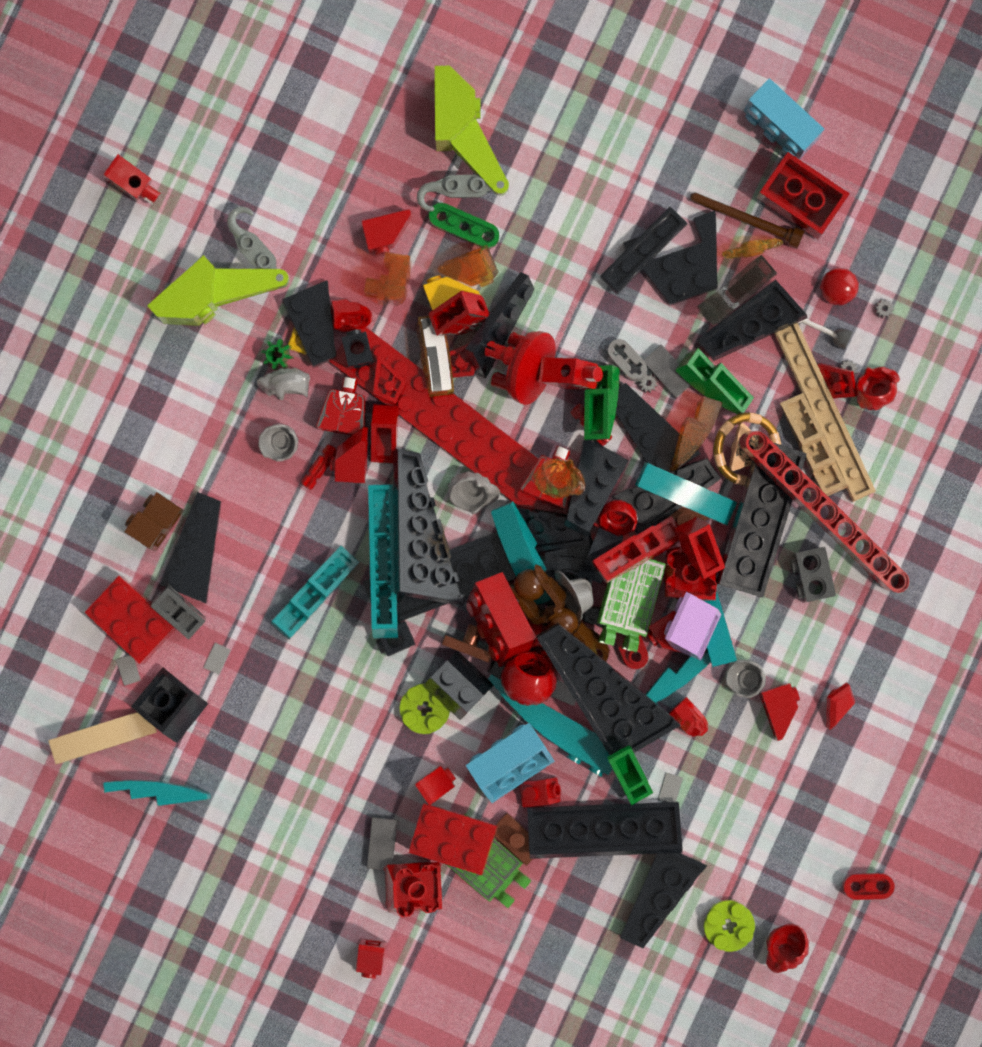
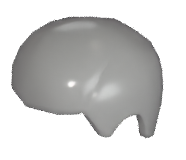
(278, 442)
(745, 678)

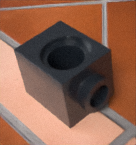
(357, 360)
(407, 641)

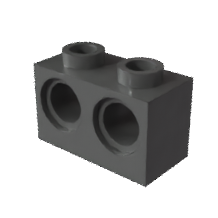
(820, 573)
(178, 611)

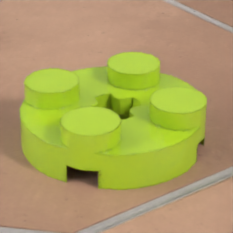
(412, 716)
(742, 932)

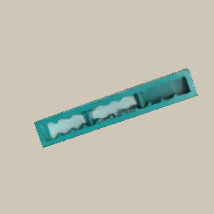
(382, 567)
(567, 734)

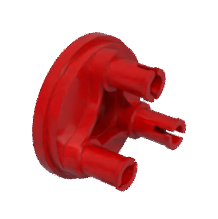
(523, 362)

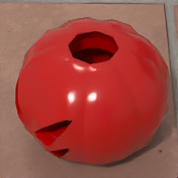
(527, 684)

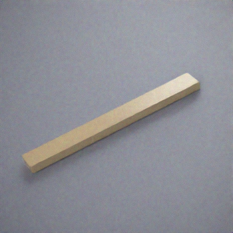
(825, 410)

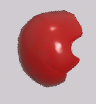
(839, 286)
(618, 517)

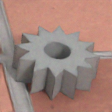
(887, 305)
(849, 364)
(652, 386)

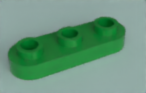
(456, 217)

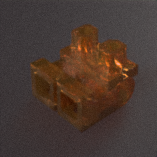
(391, 287)

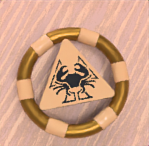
(739, 458)

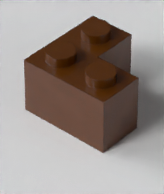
(154, 522)

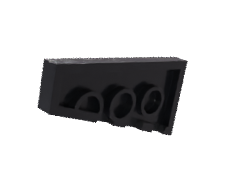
(756, 319)
(499, 323)
(647, 429)
(601, 472)
(653, 508)
(194, 552)
(661, 891)

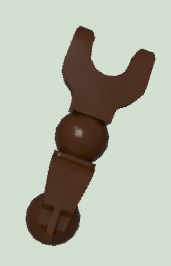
(531, 586)

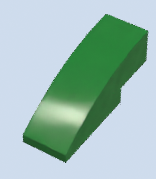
(714, 381)
(602, 405)
(630, 775)

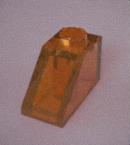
(471, 267)

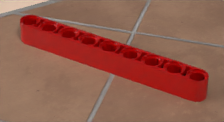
(835, 516)

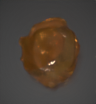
(559, 478)

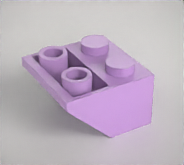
(692, 626)

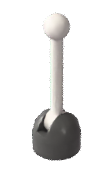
(839, 337)

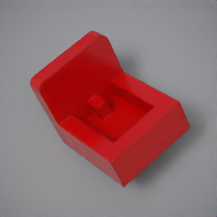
(540, 792)

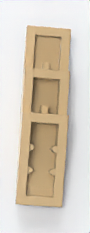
(812, 441)
(100, 737)

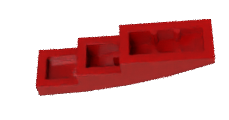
(637, 550)

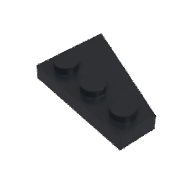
(312, 321)

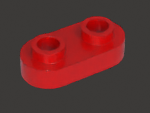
(626, 655)
(867, 886)

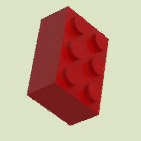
(803, 195)
(500, 619)
(130, 620)
(453, 839)

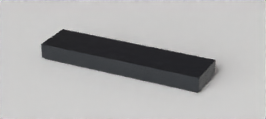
(643, 250)

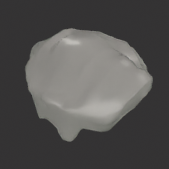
(285, 382)
(472, 492)

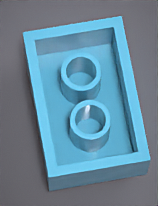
(782, 119)
(509, 762)

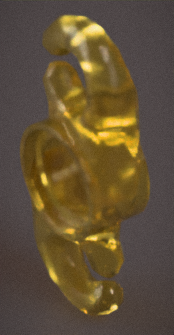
(752, 248)

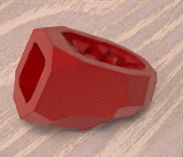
(349, 315)
(690, 718)

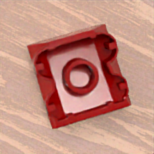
(684, 578)
(413, 888)

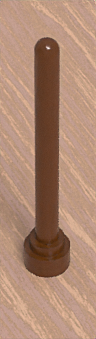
(791, 236)

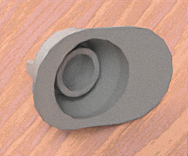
(578, 594)

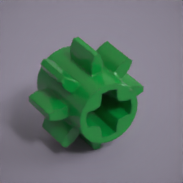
(273, 359)

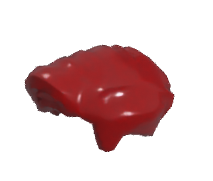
(876, 388)
(786, 948)

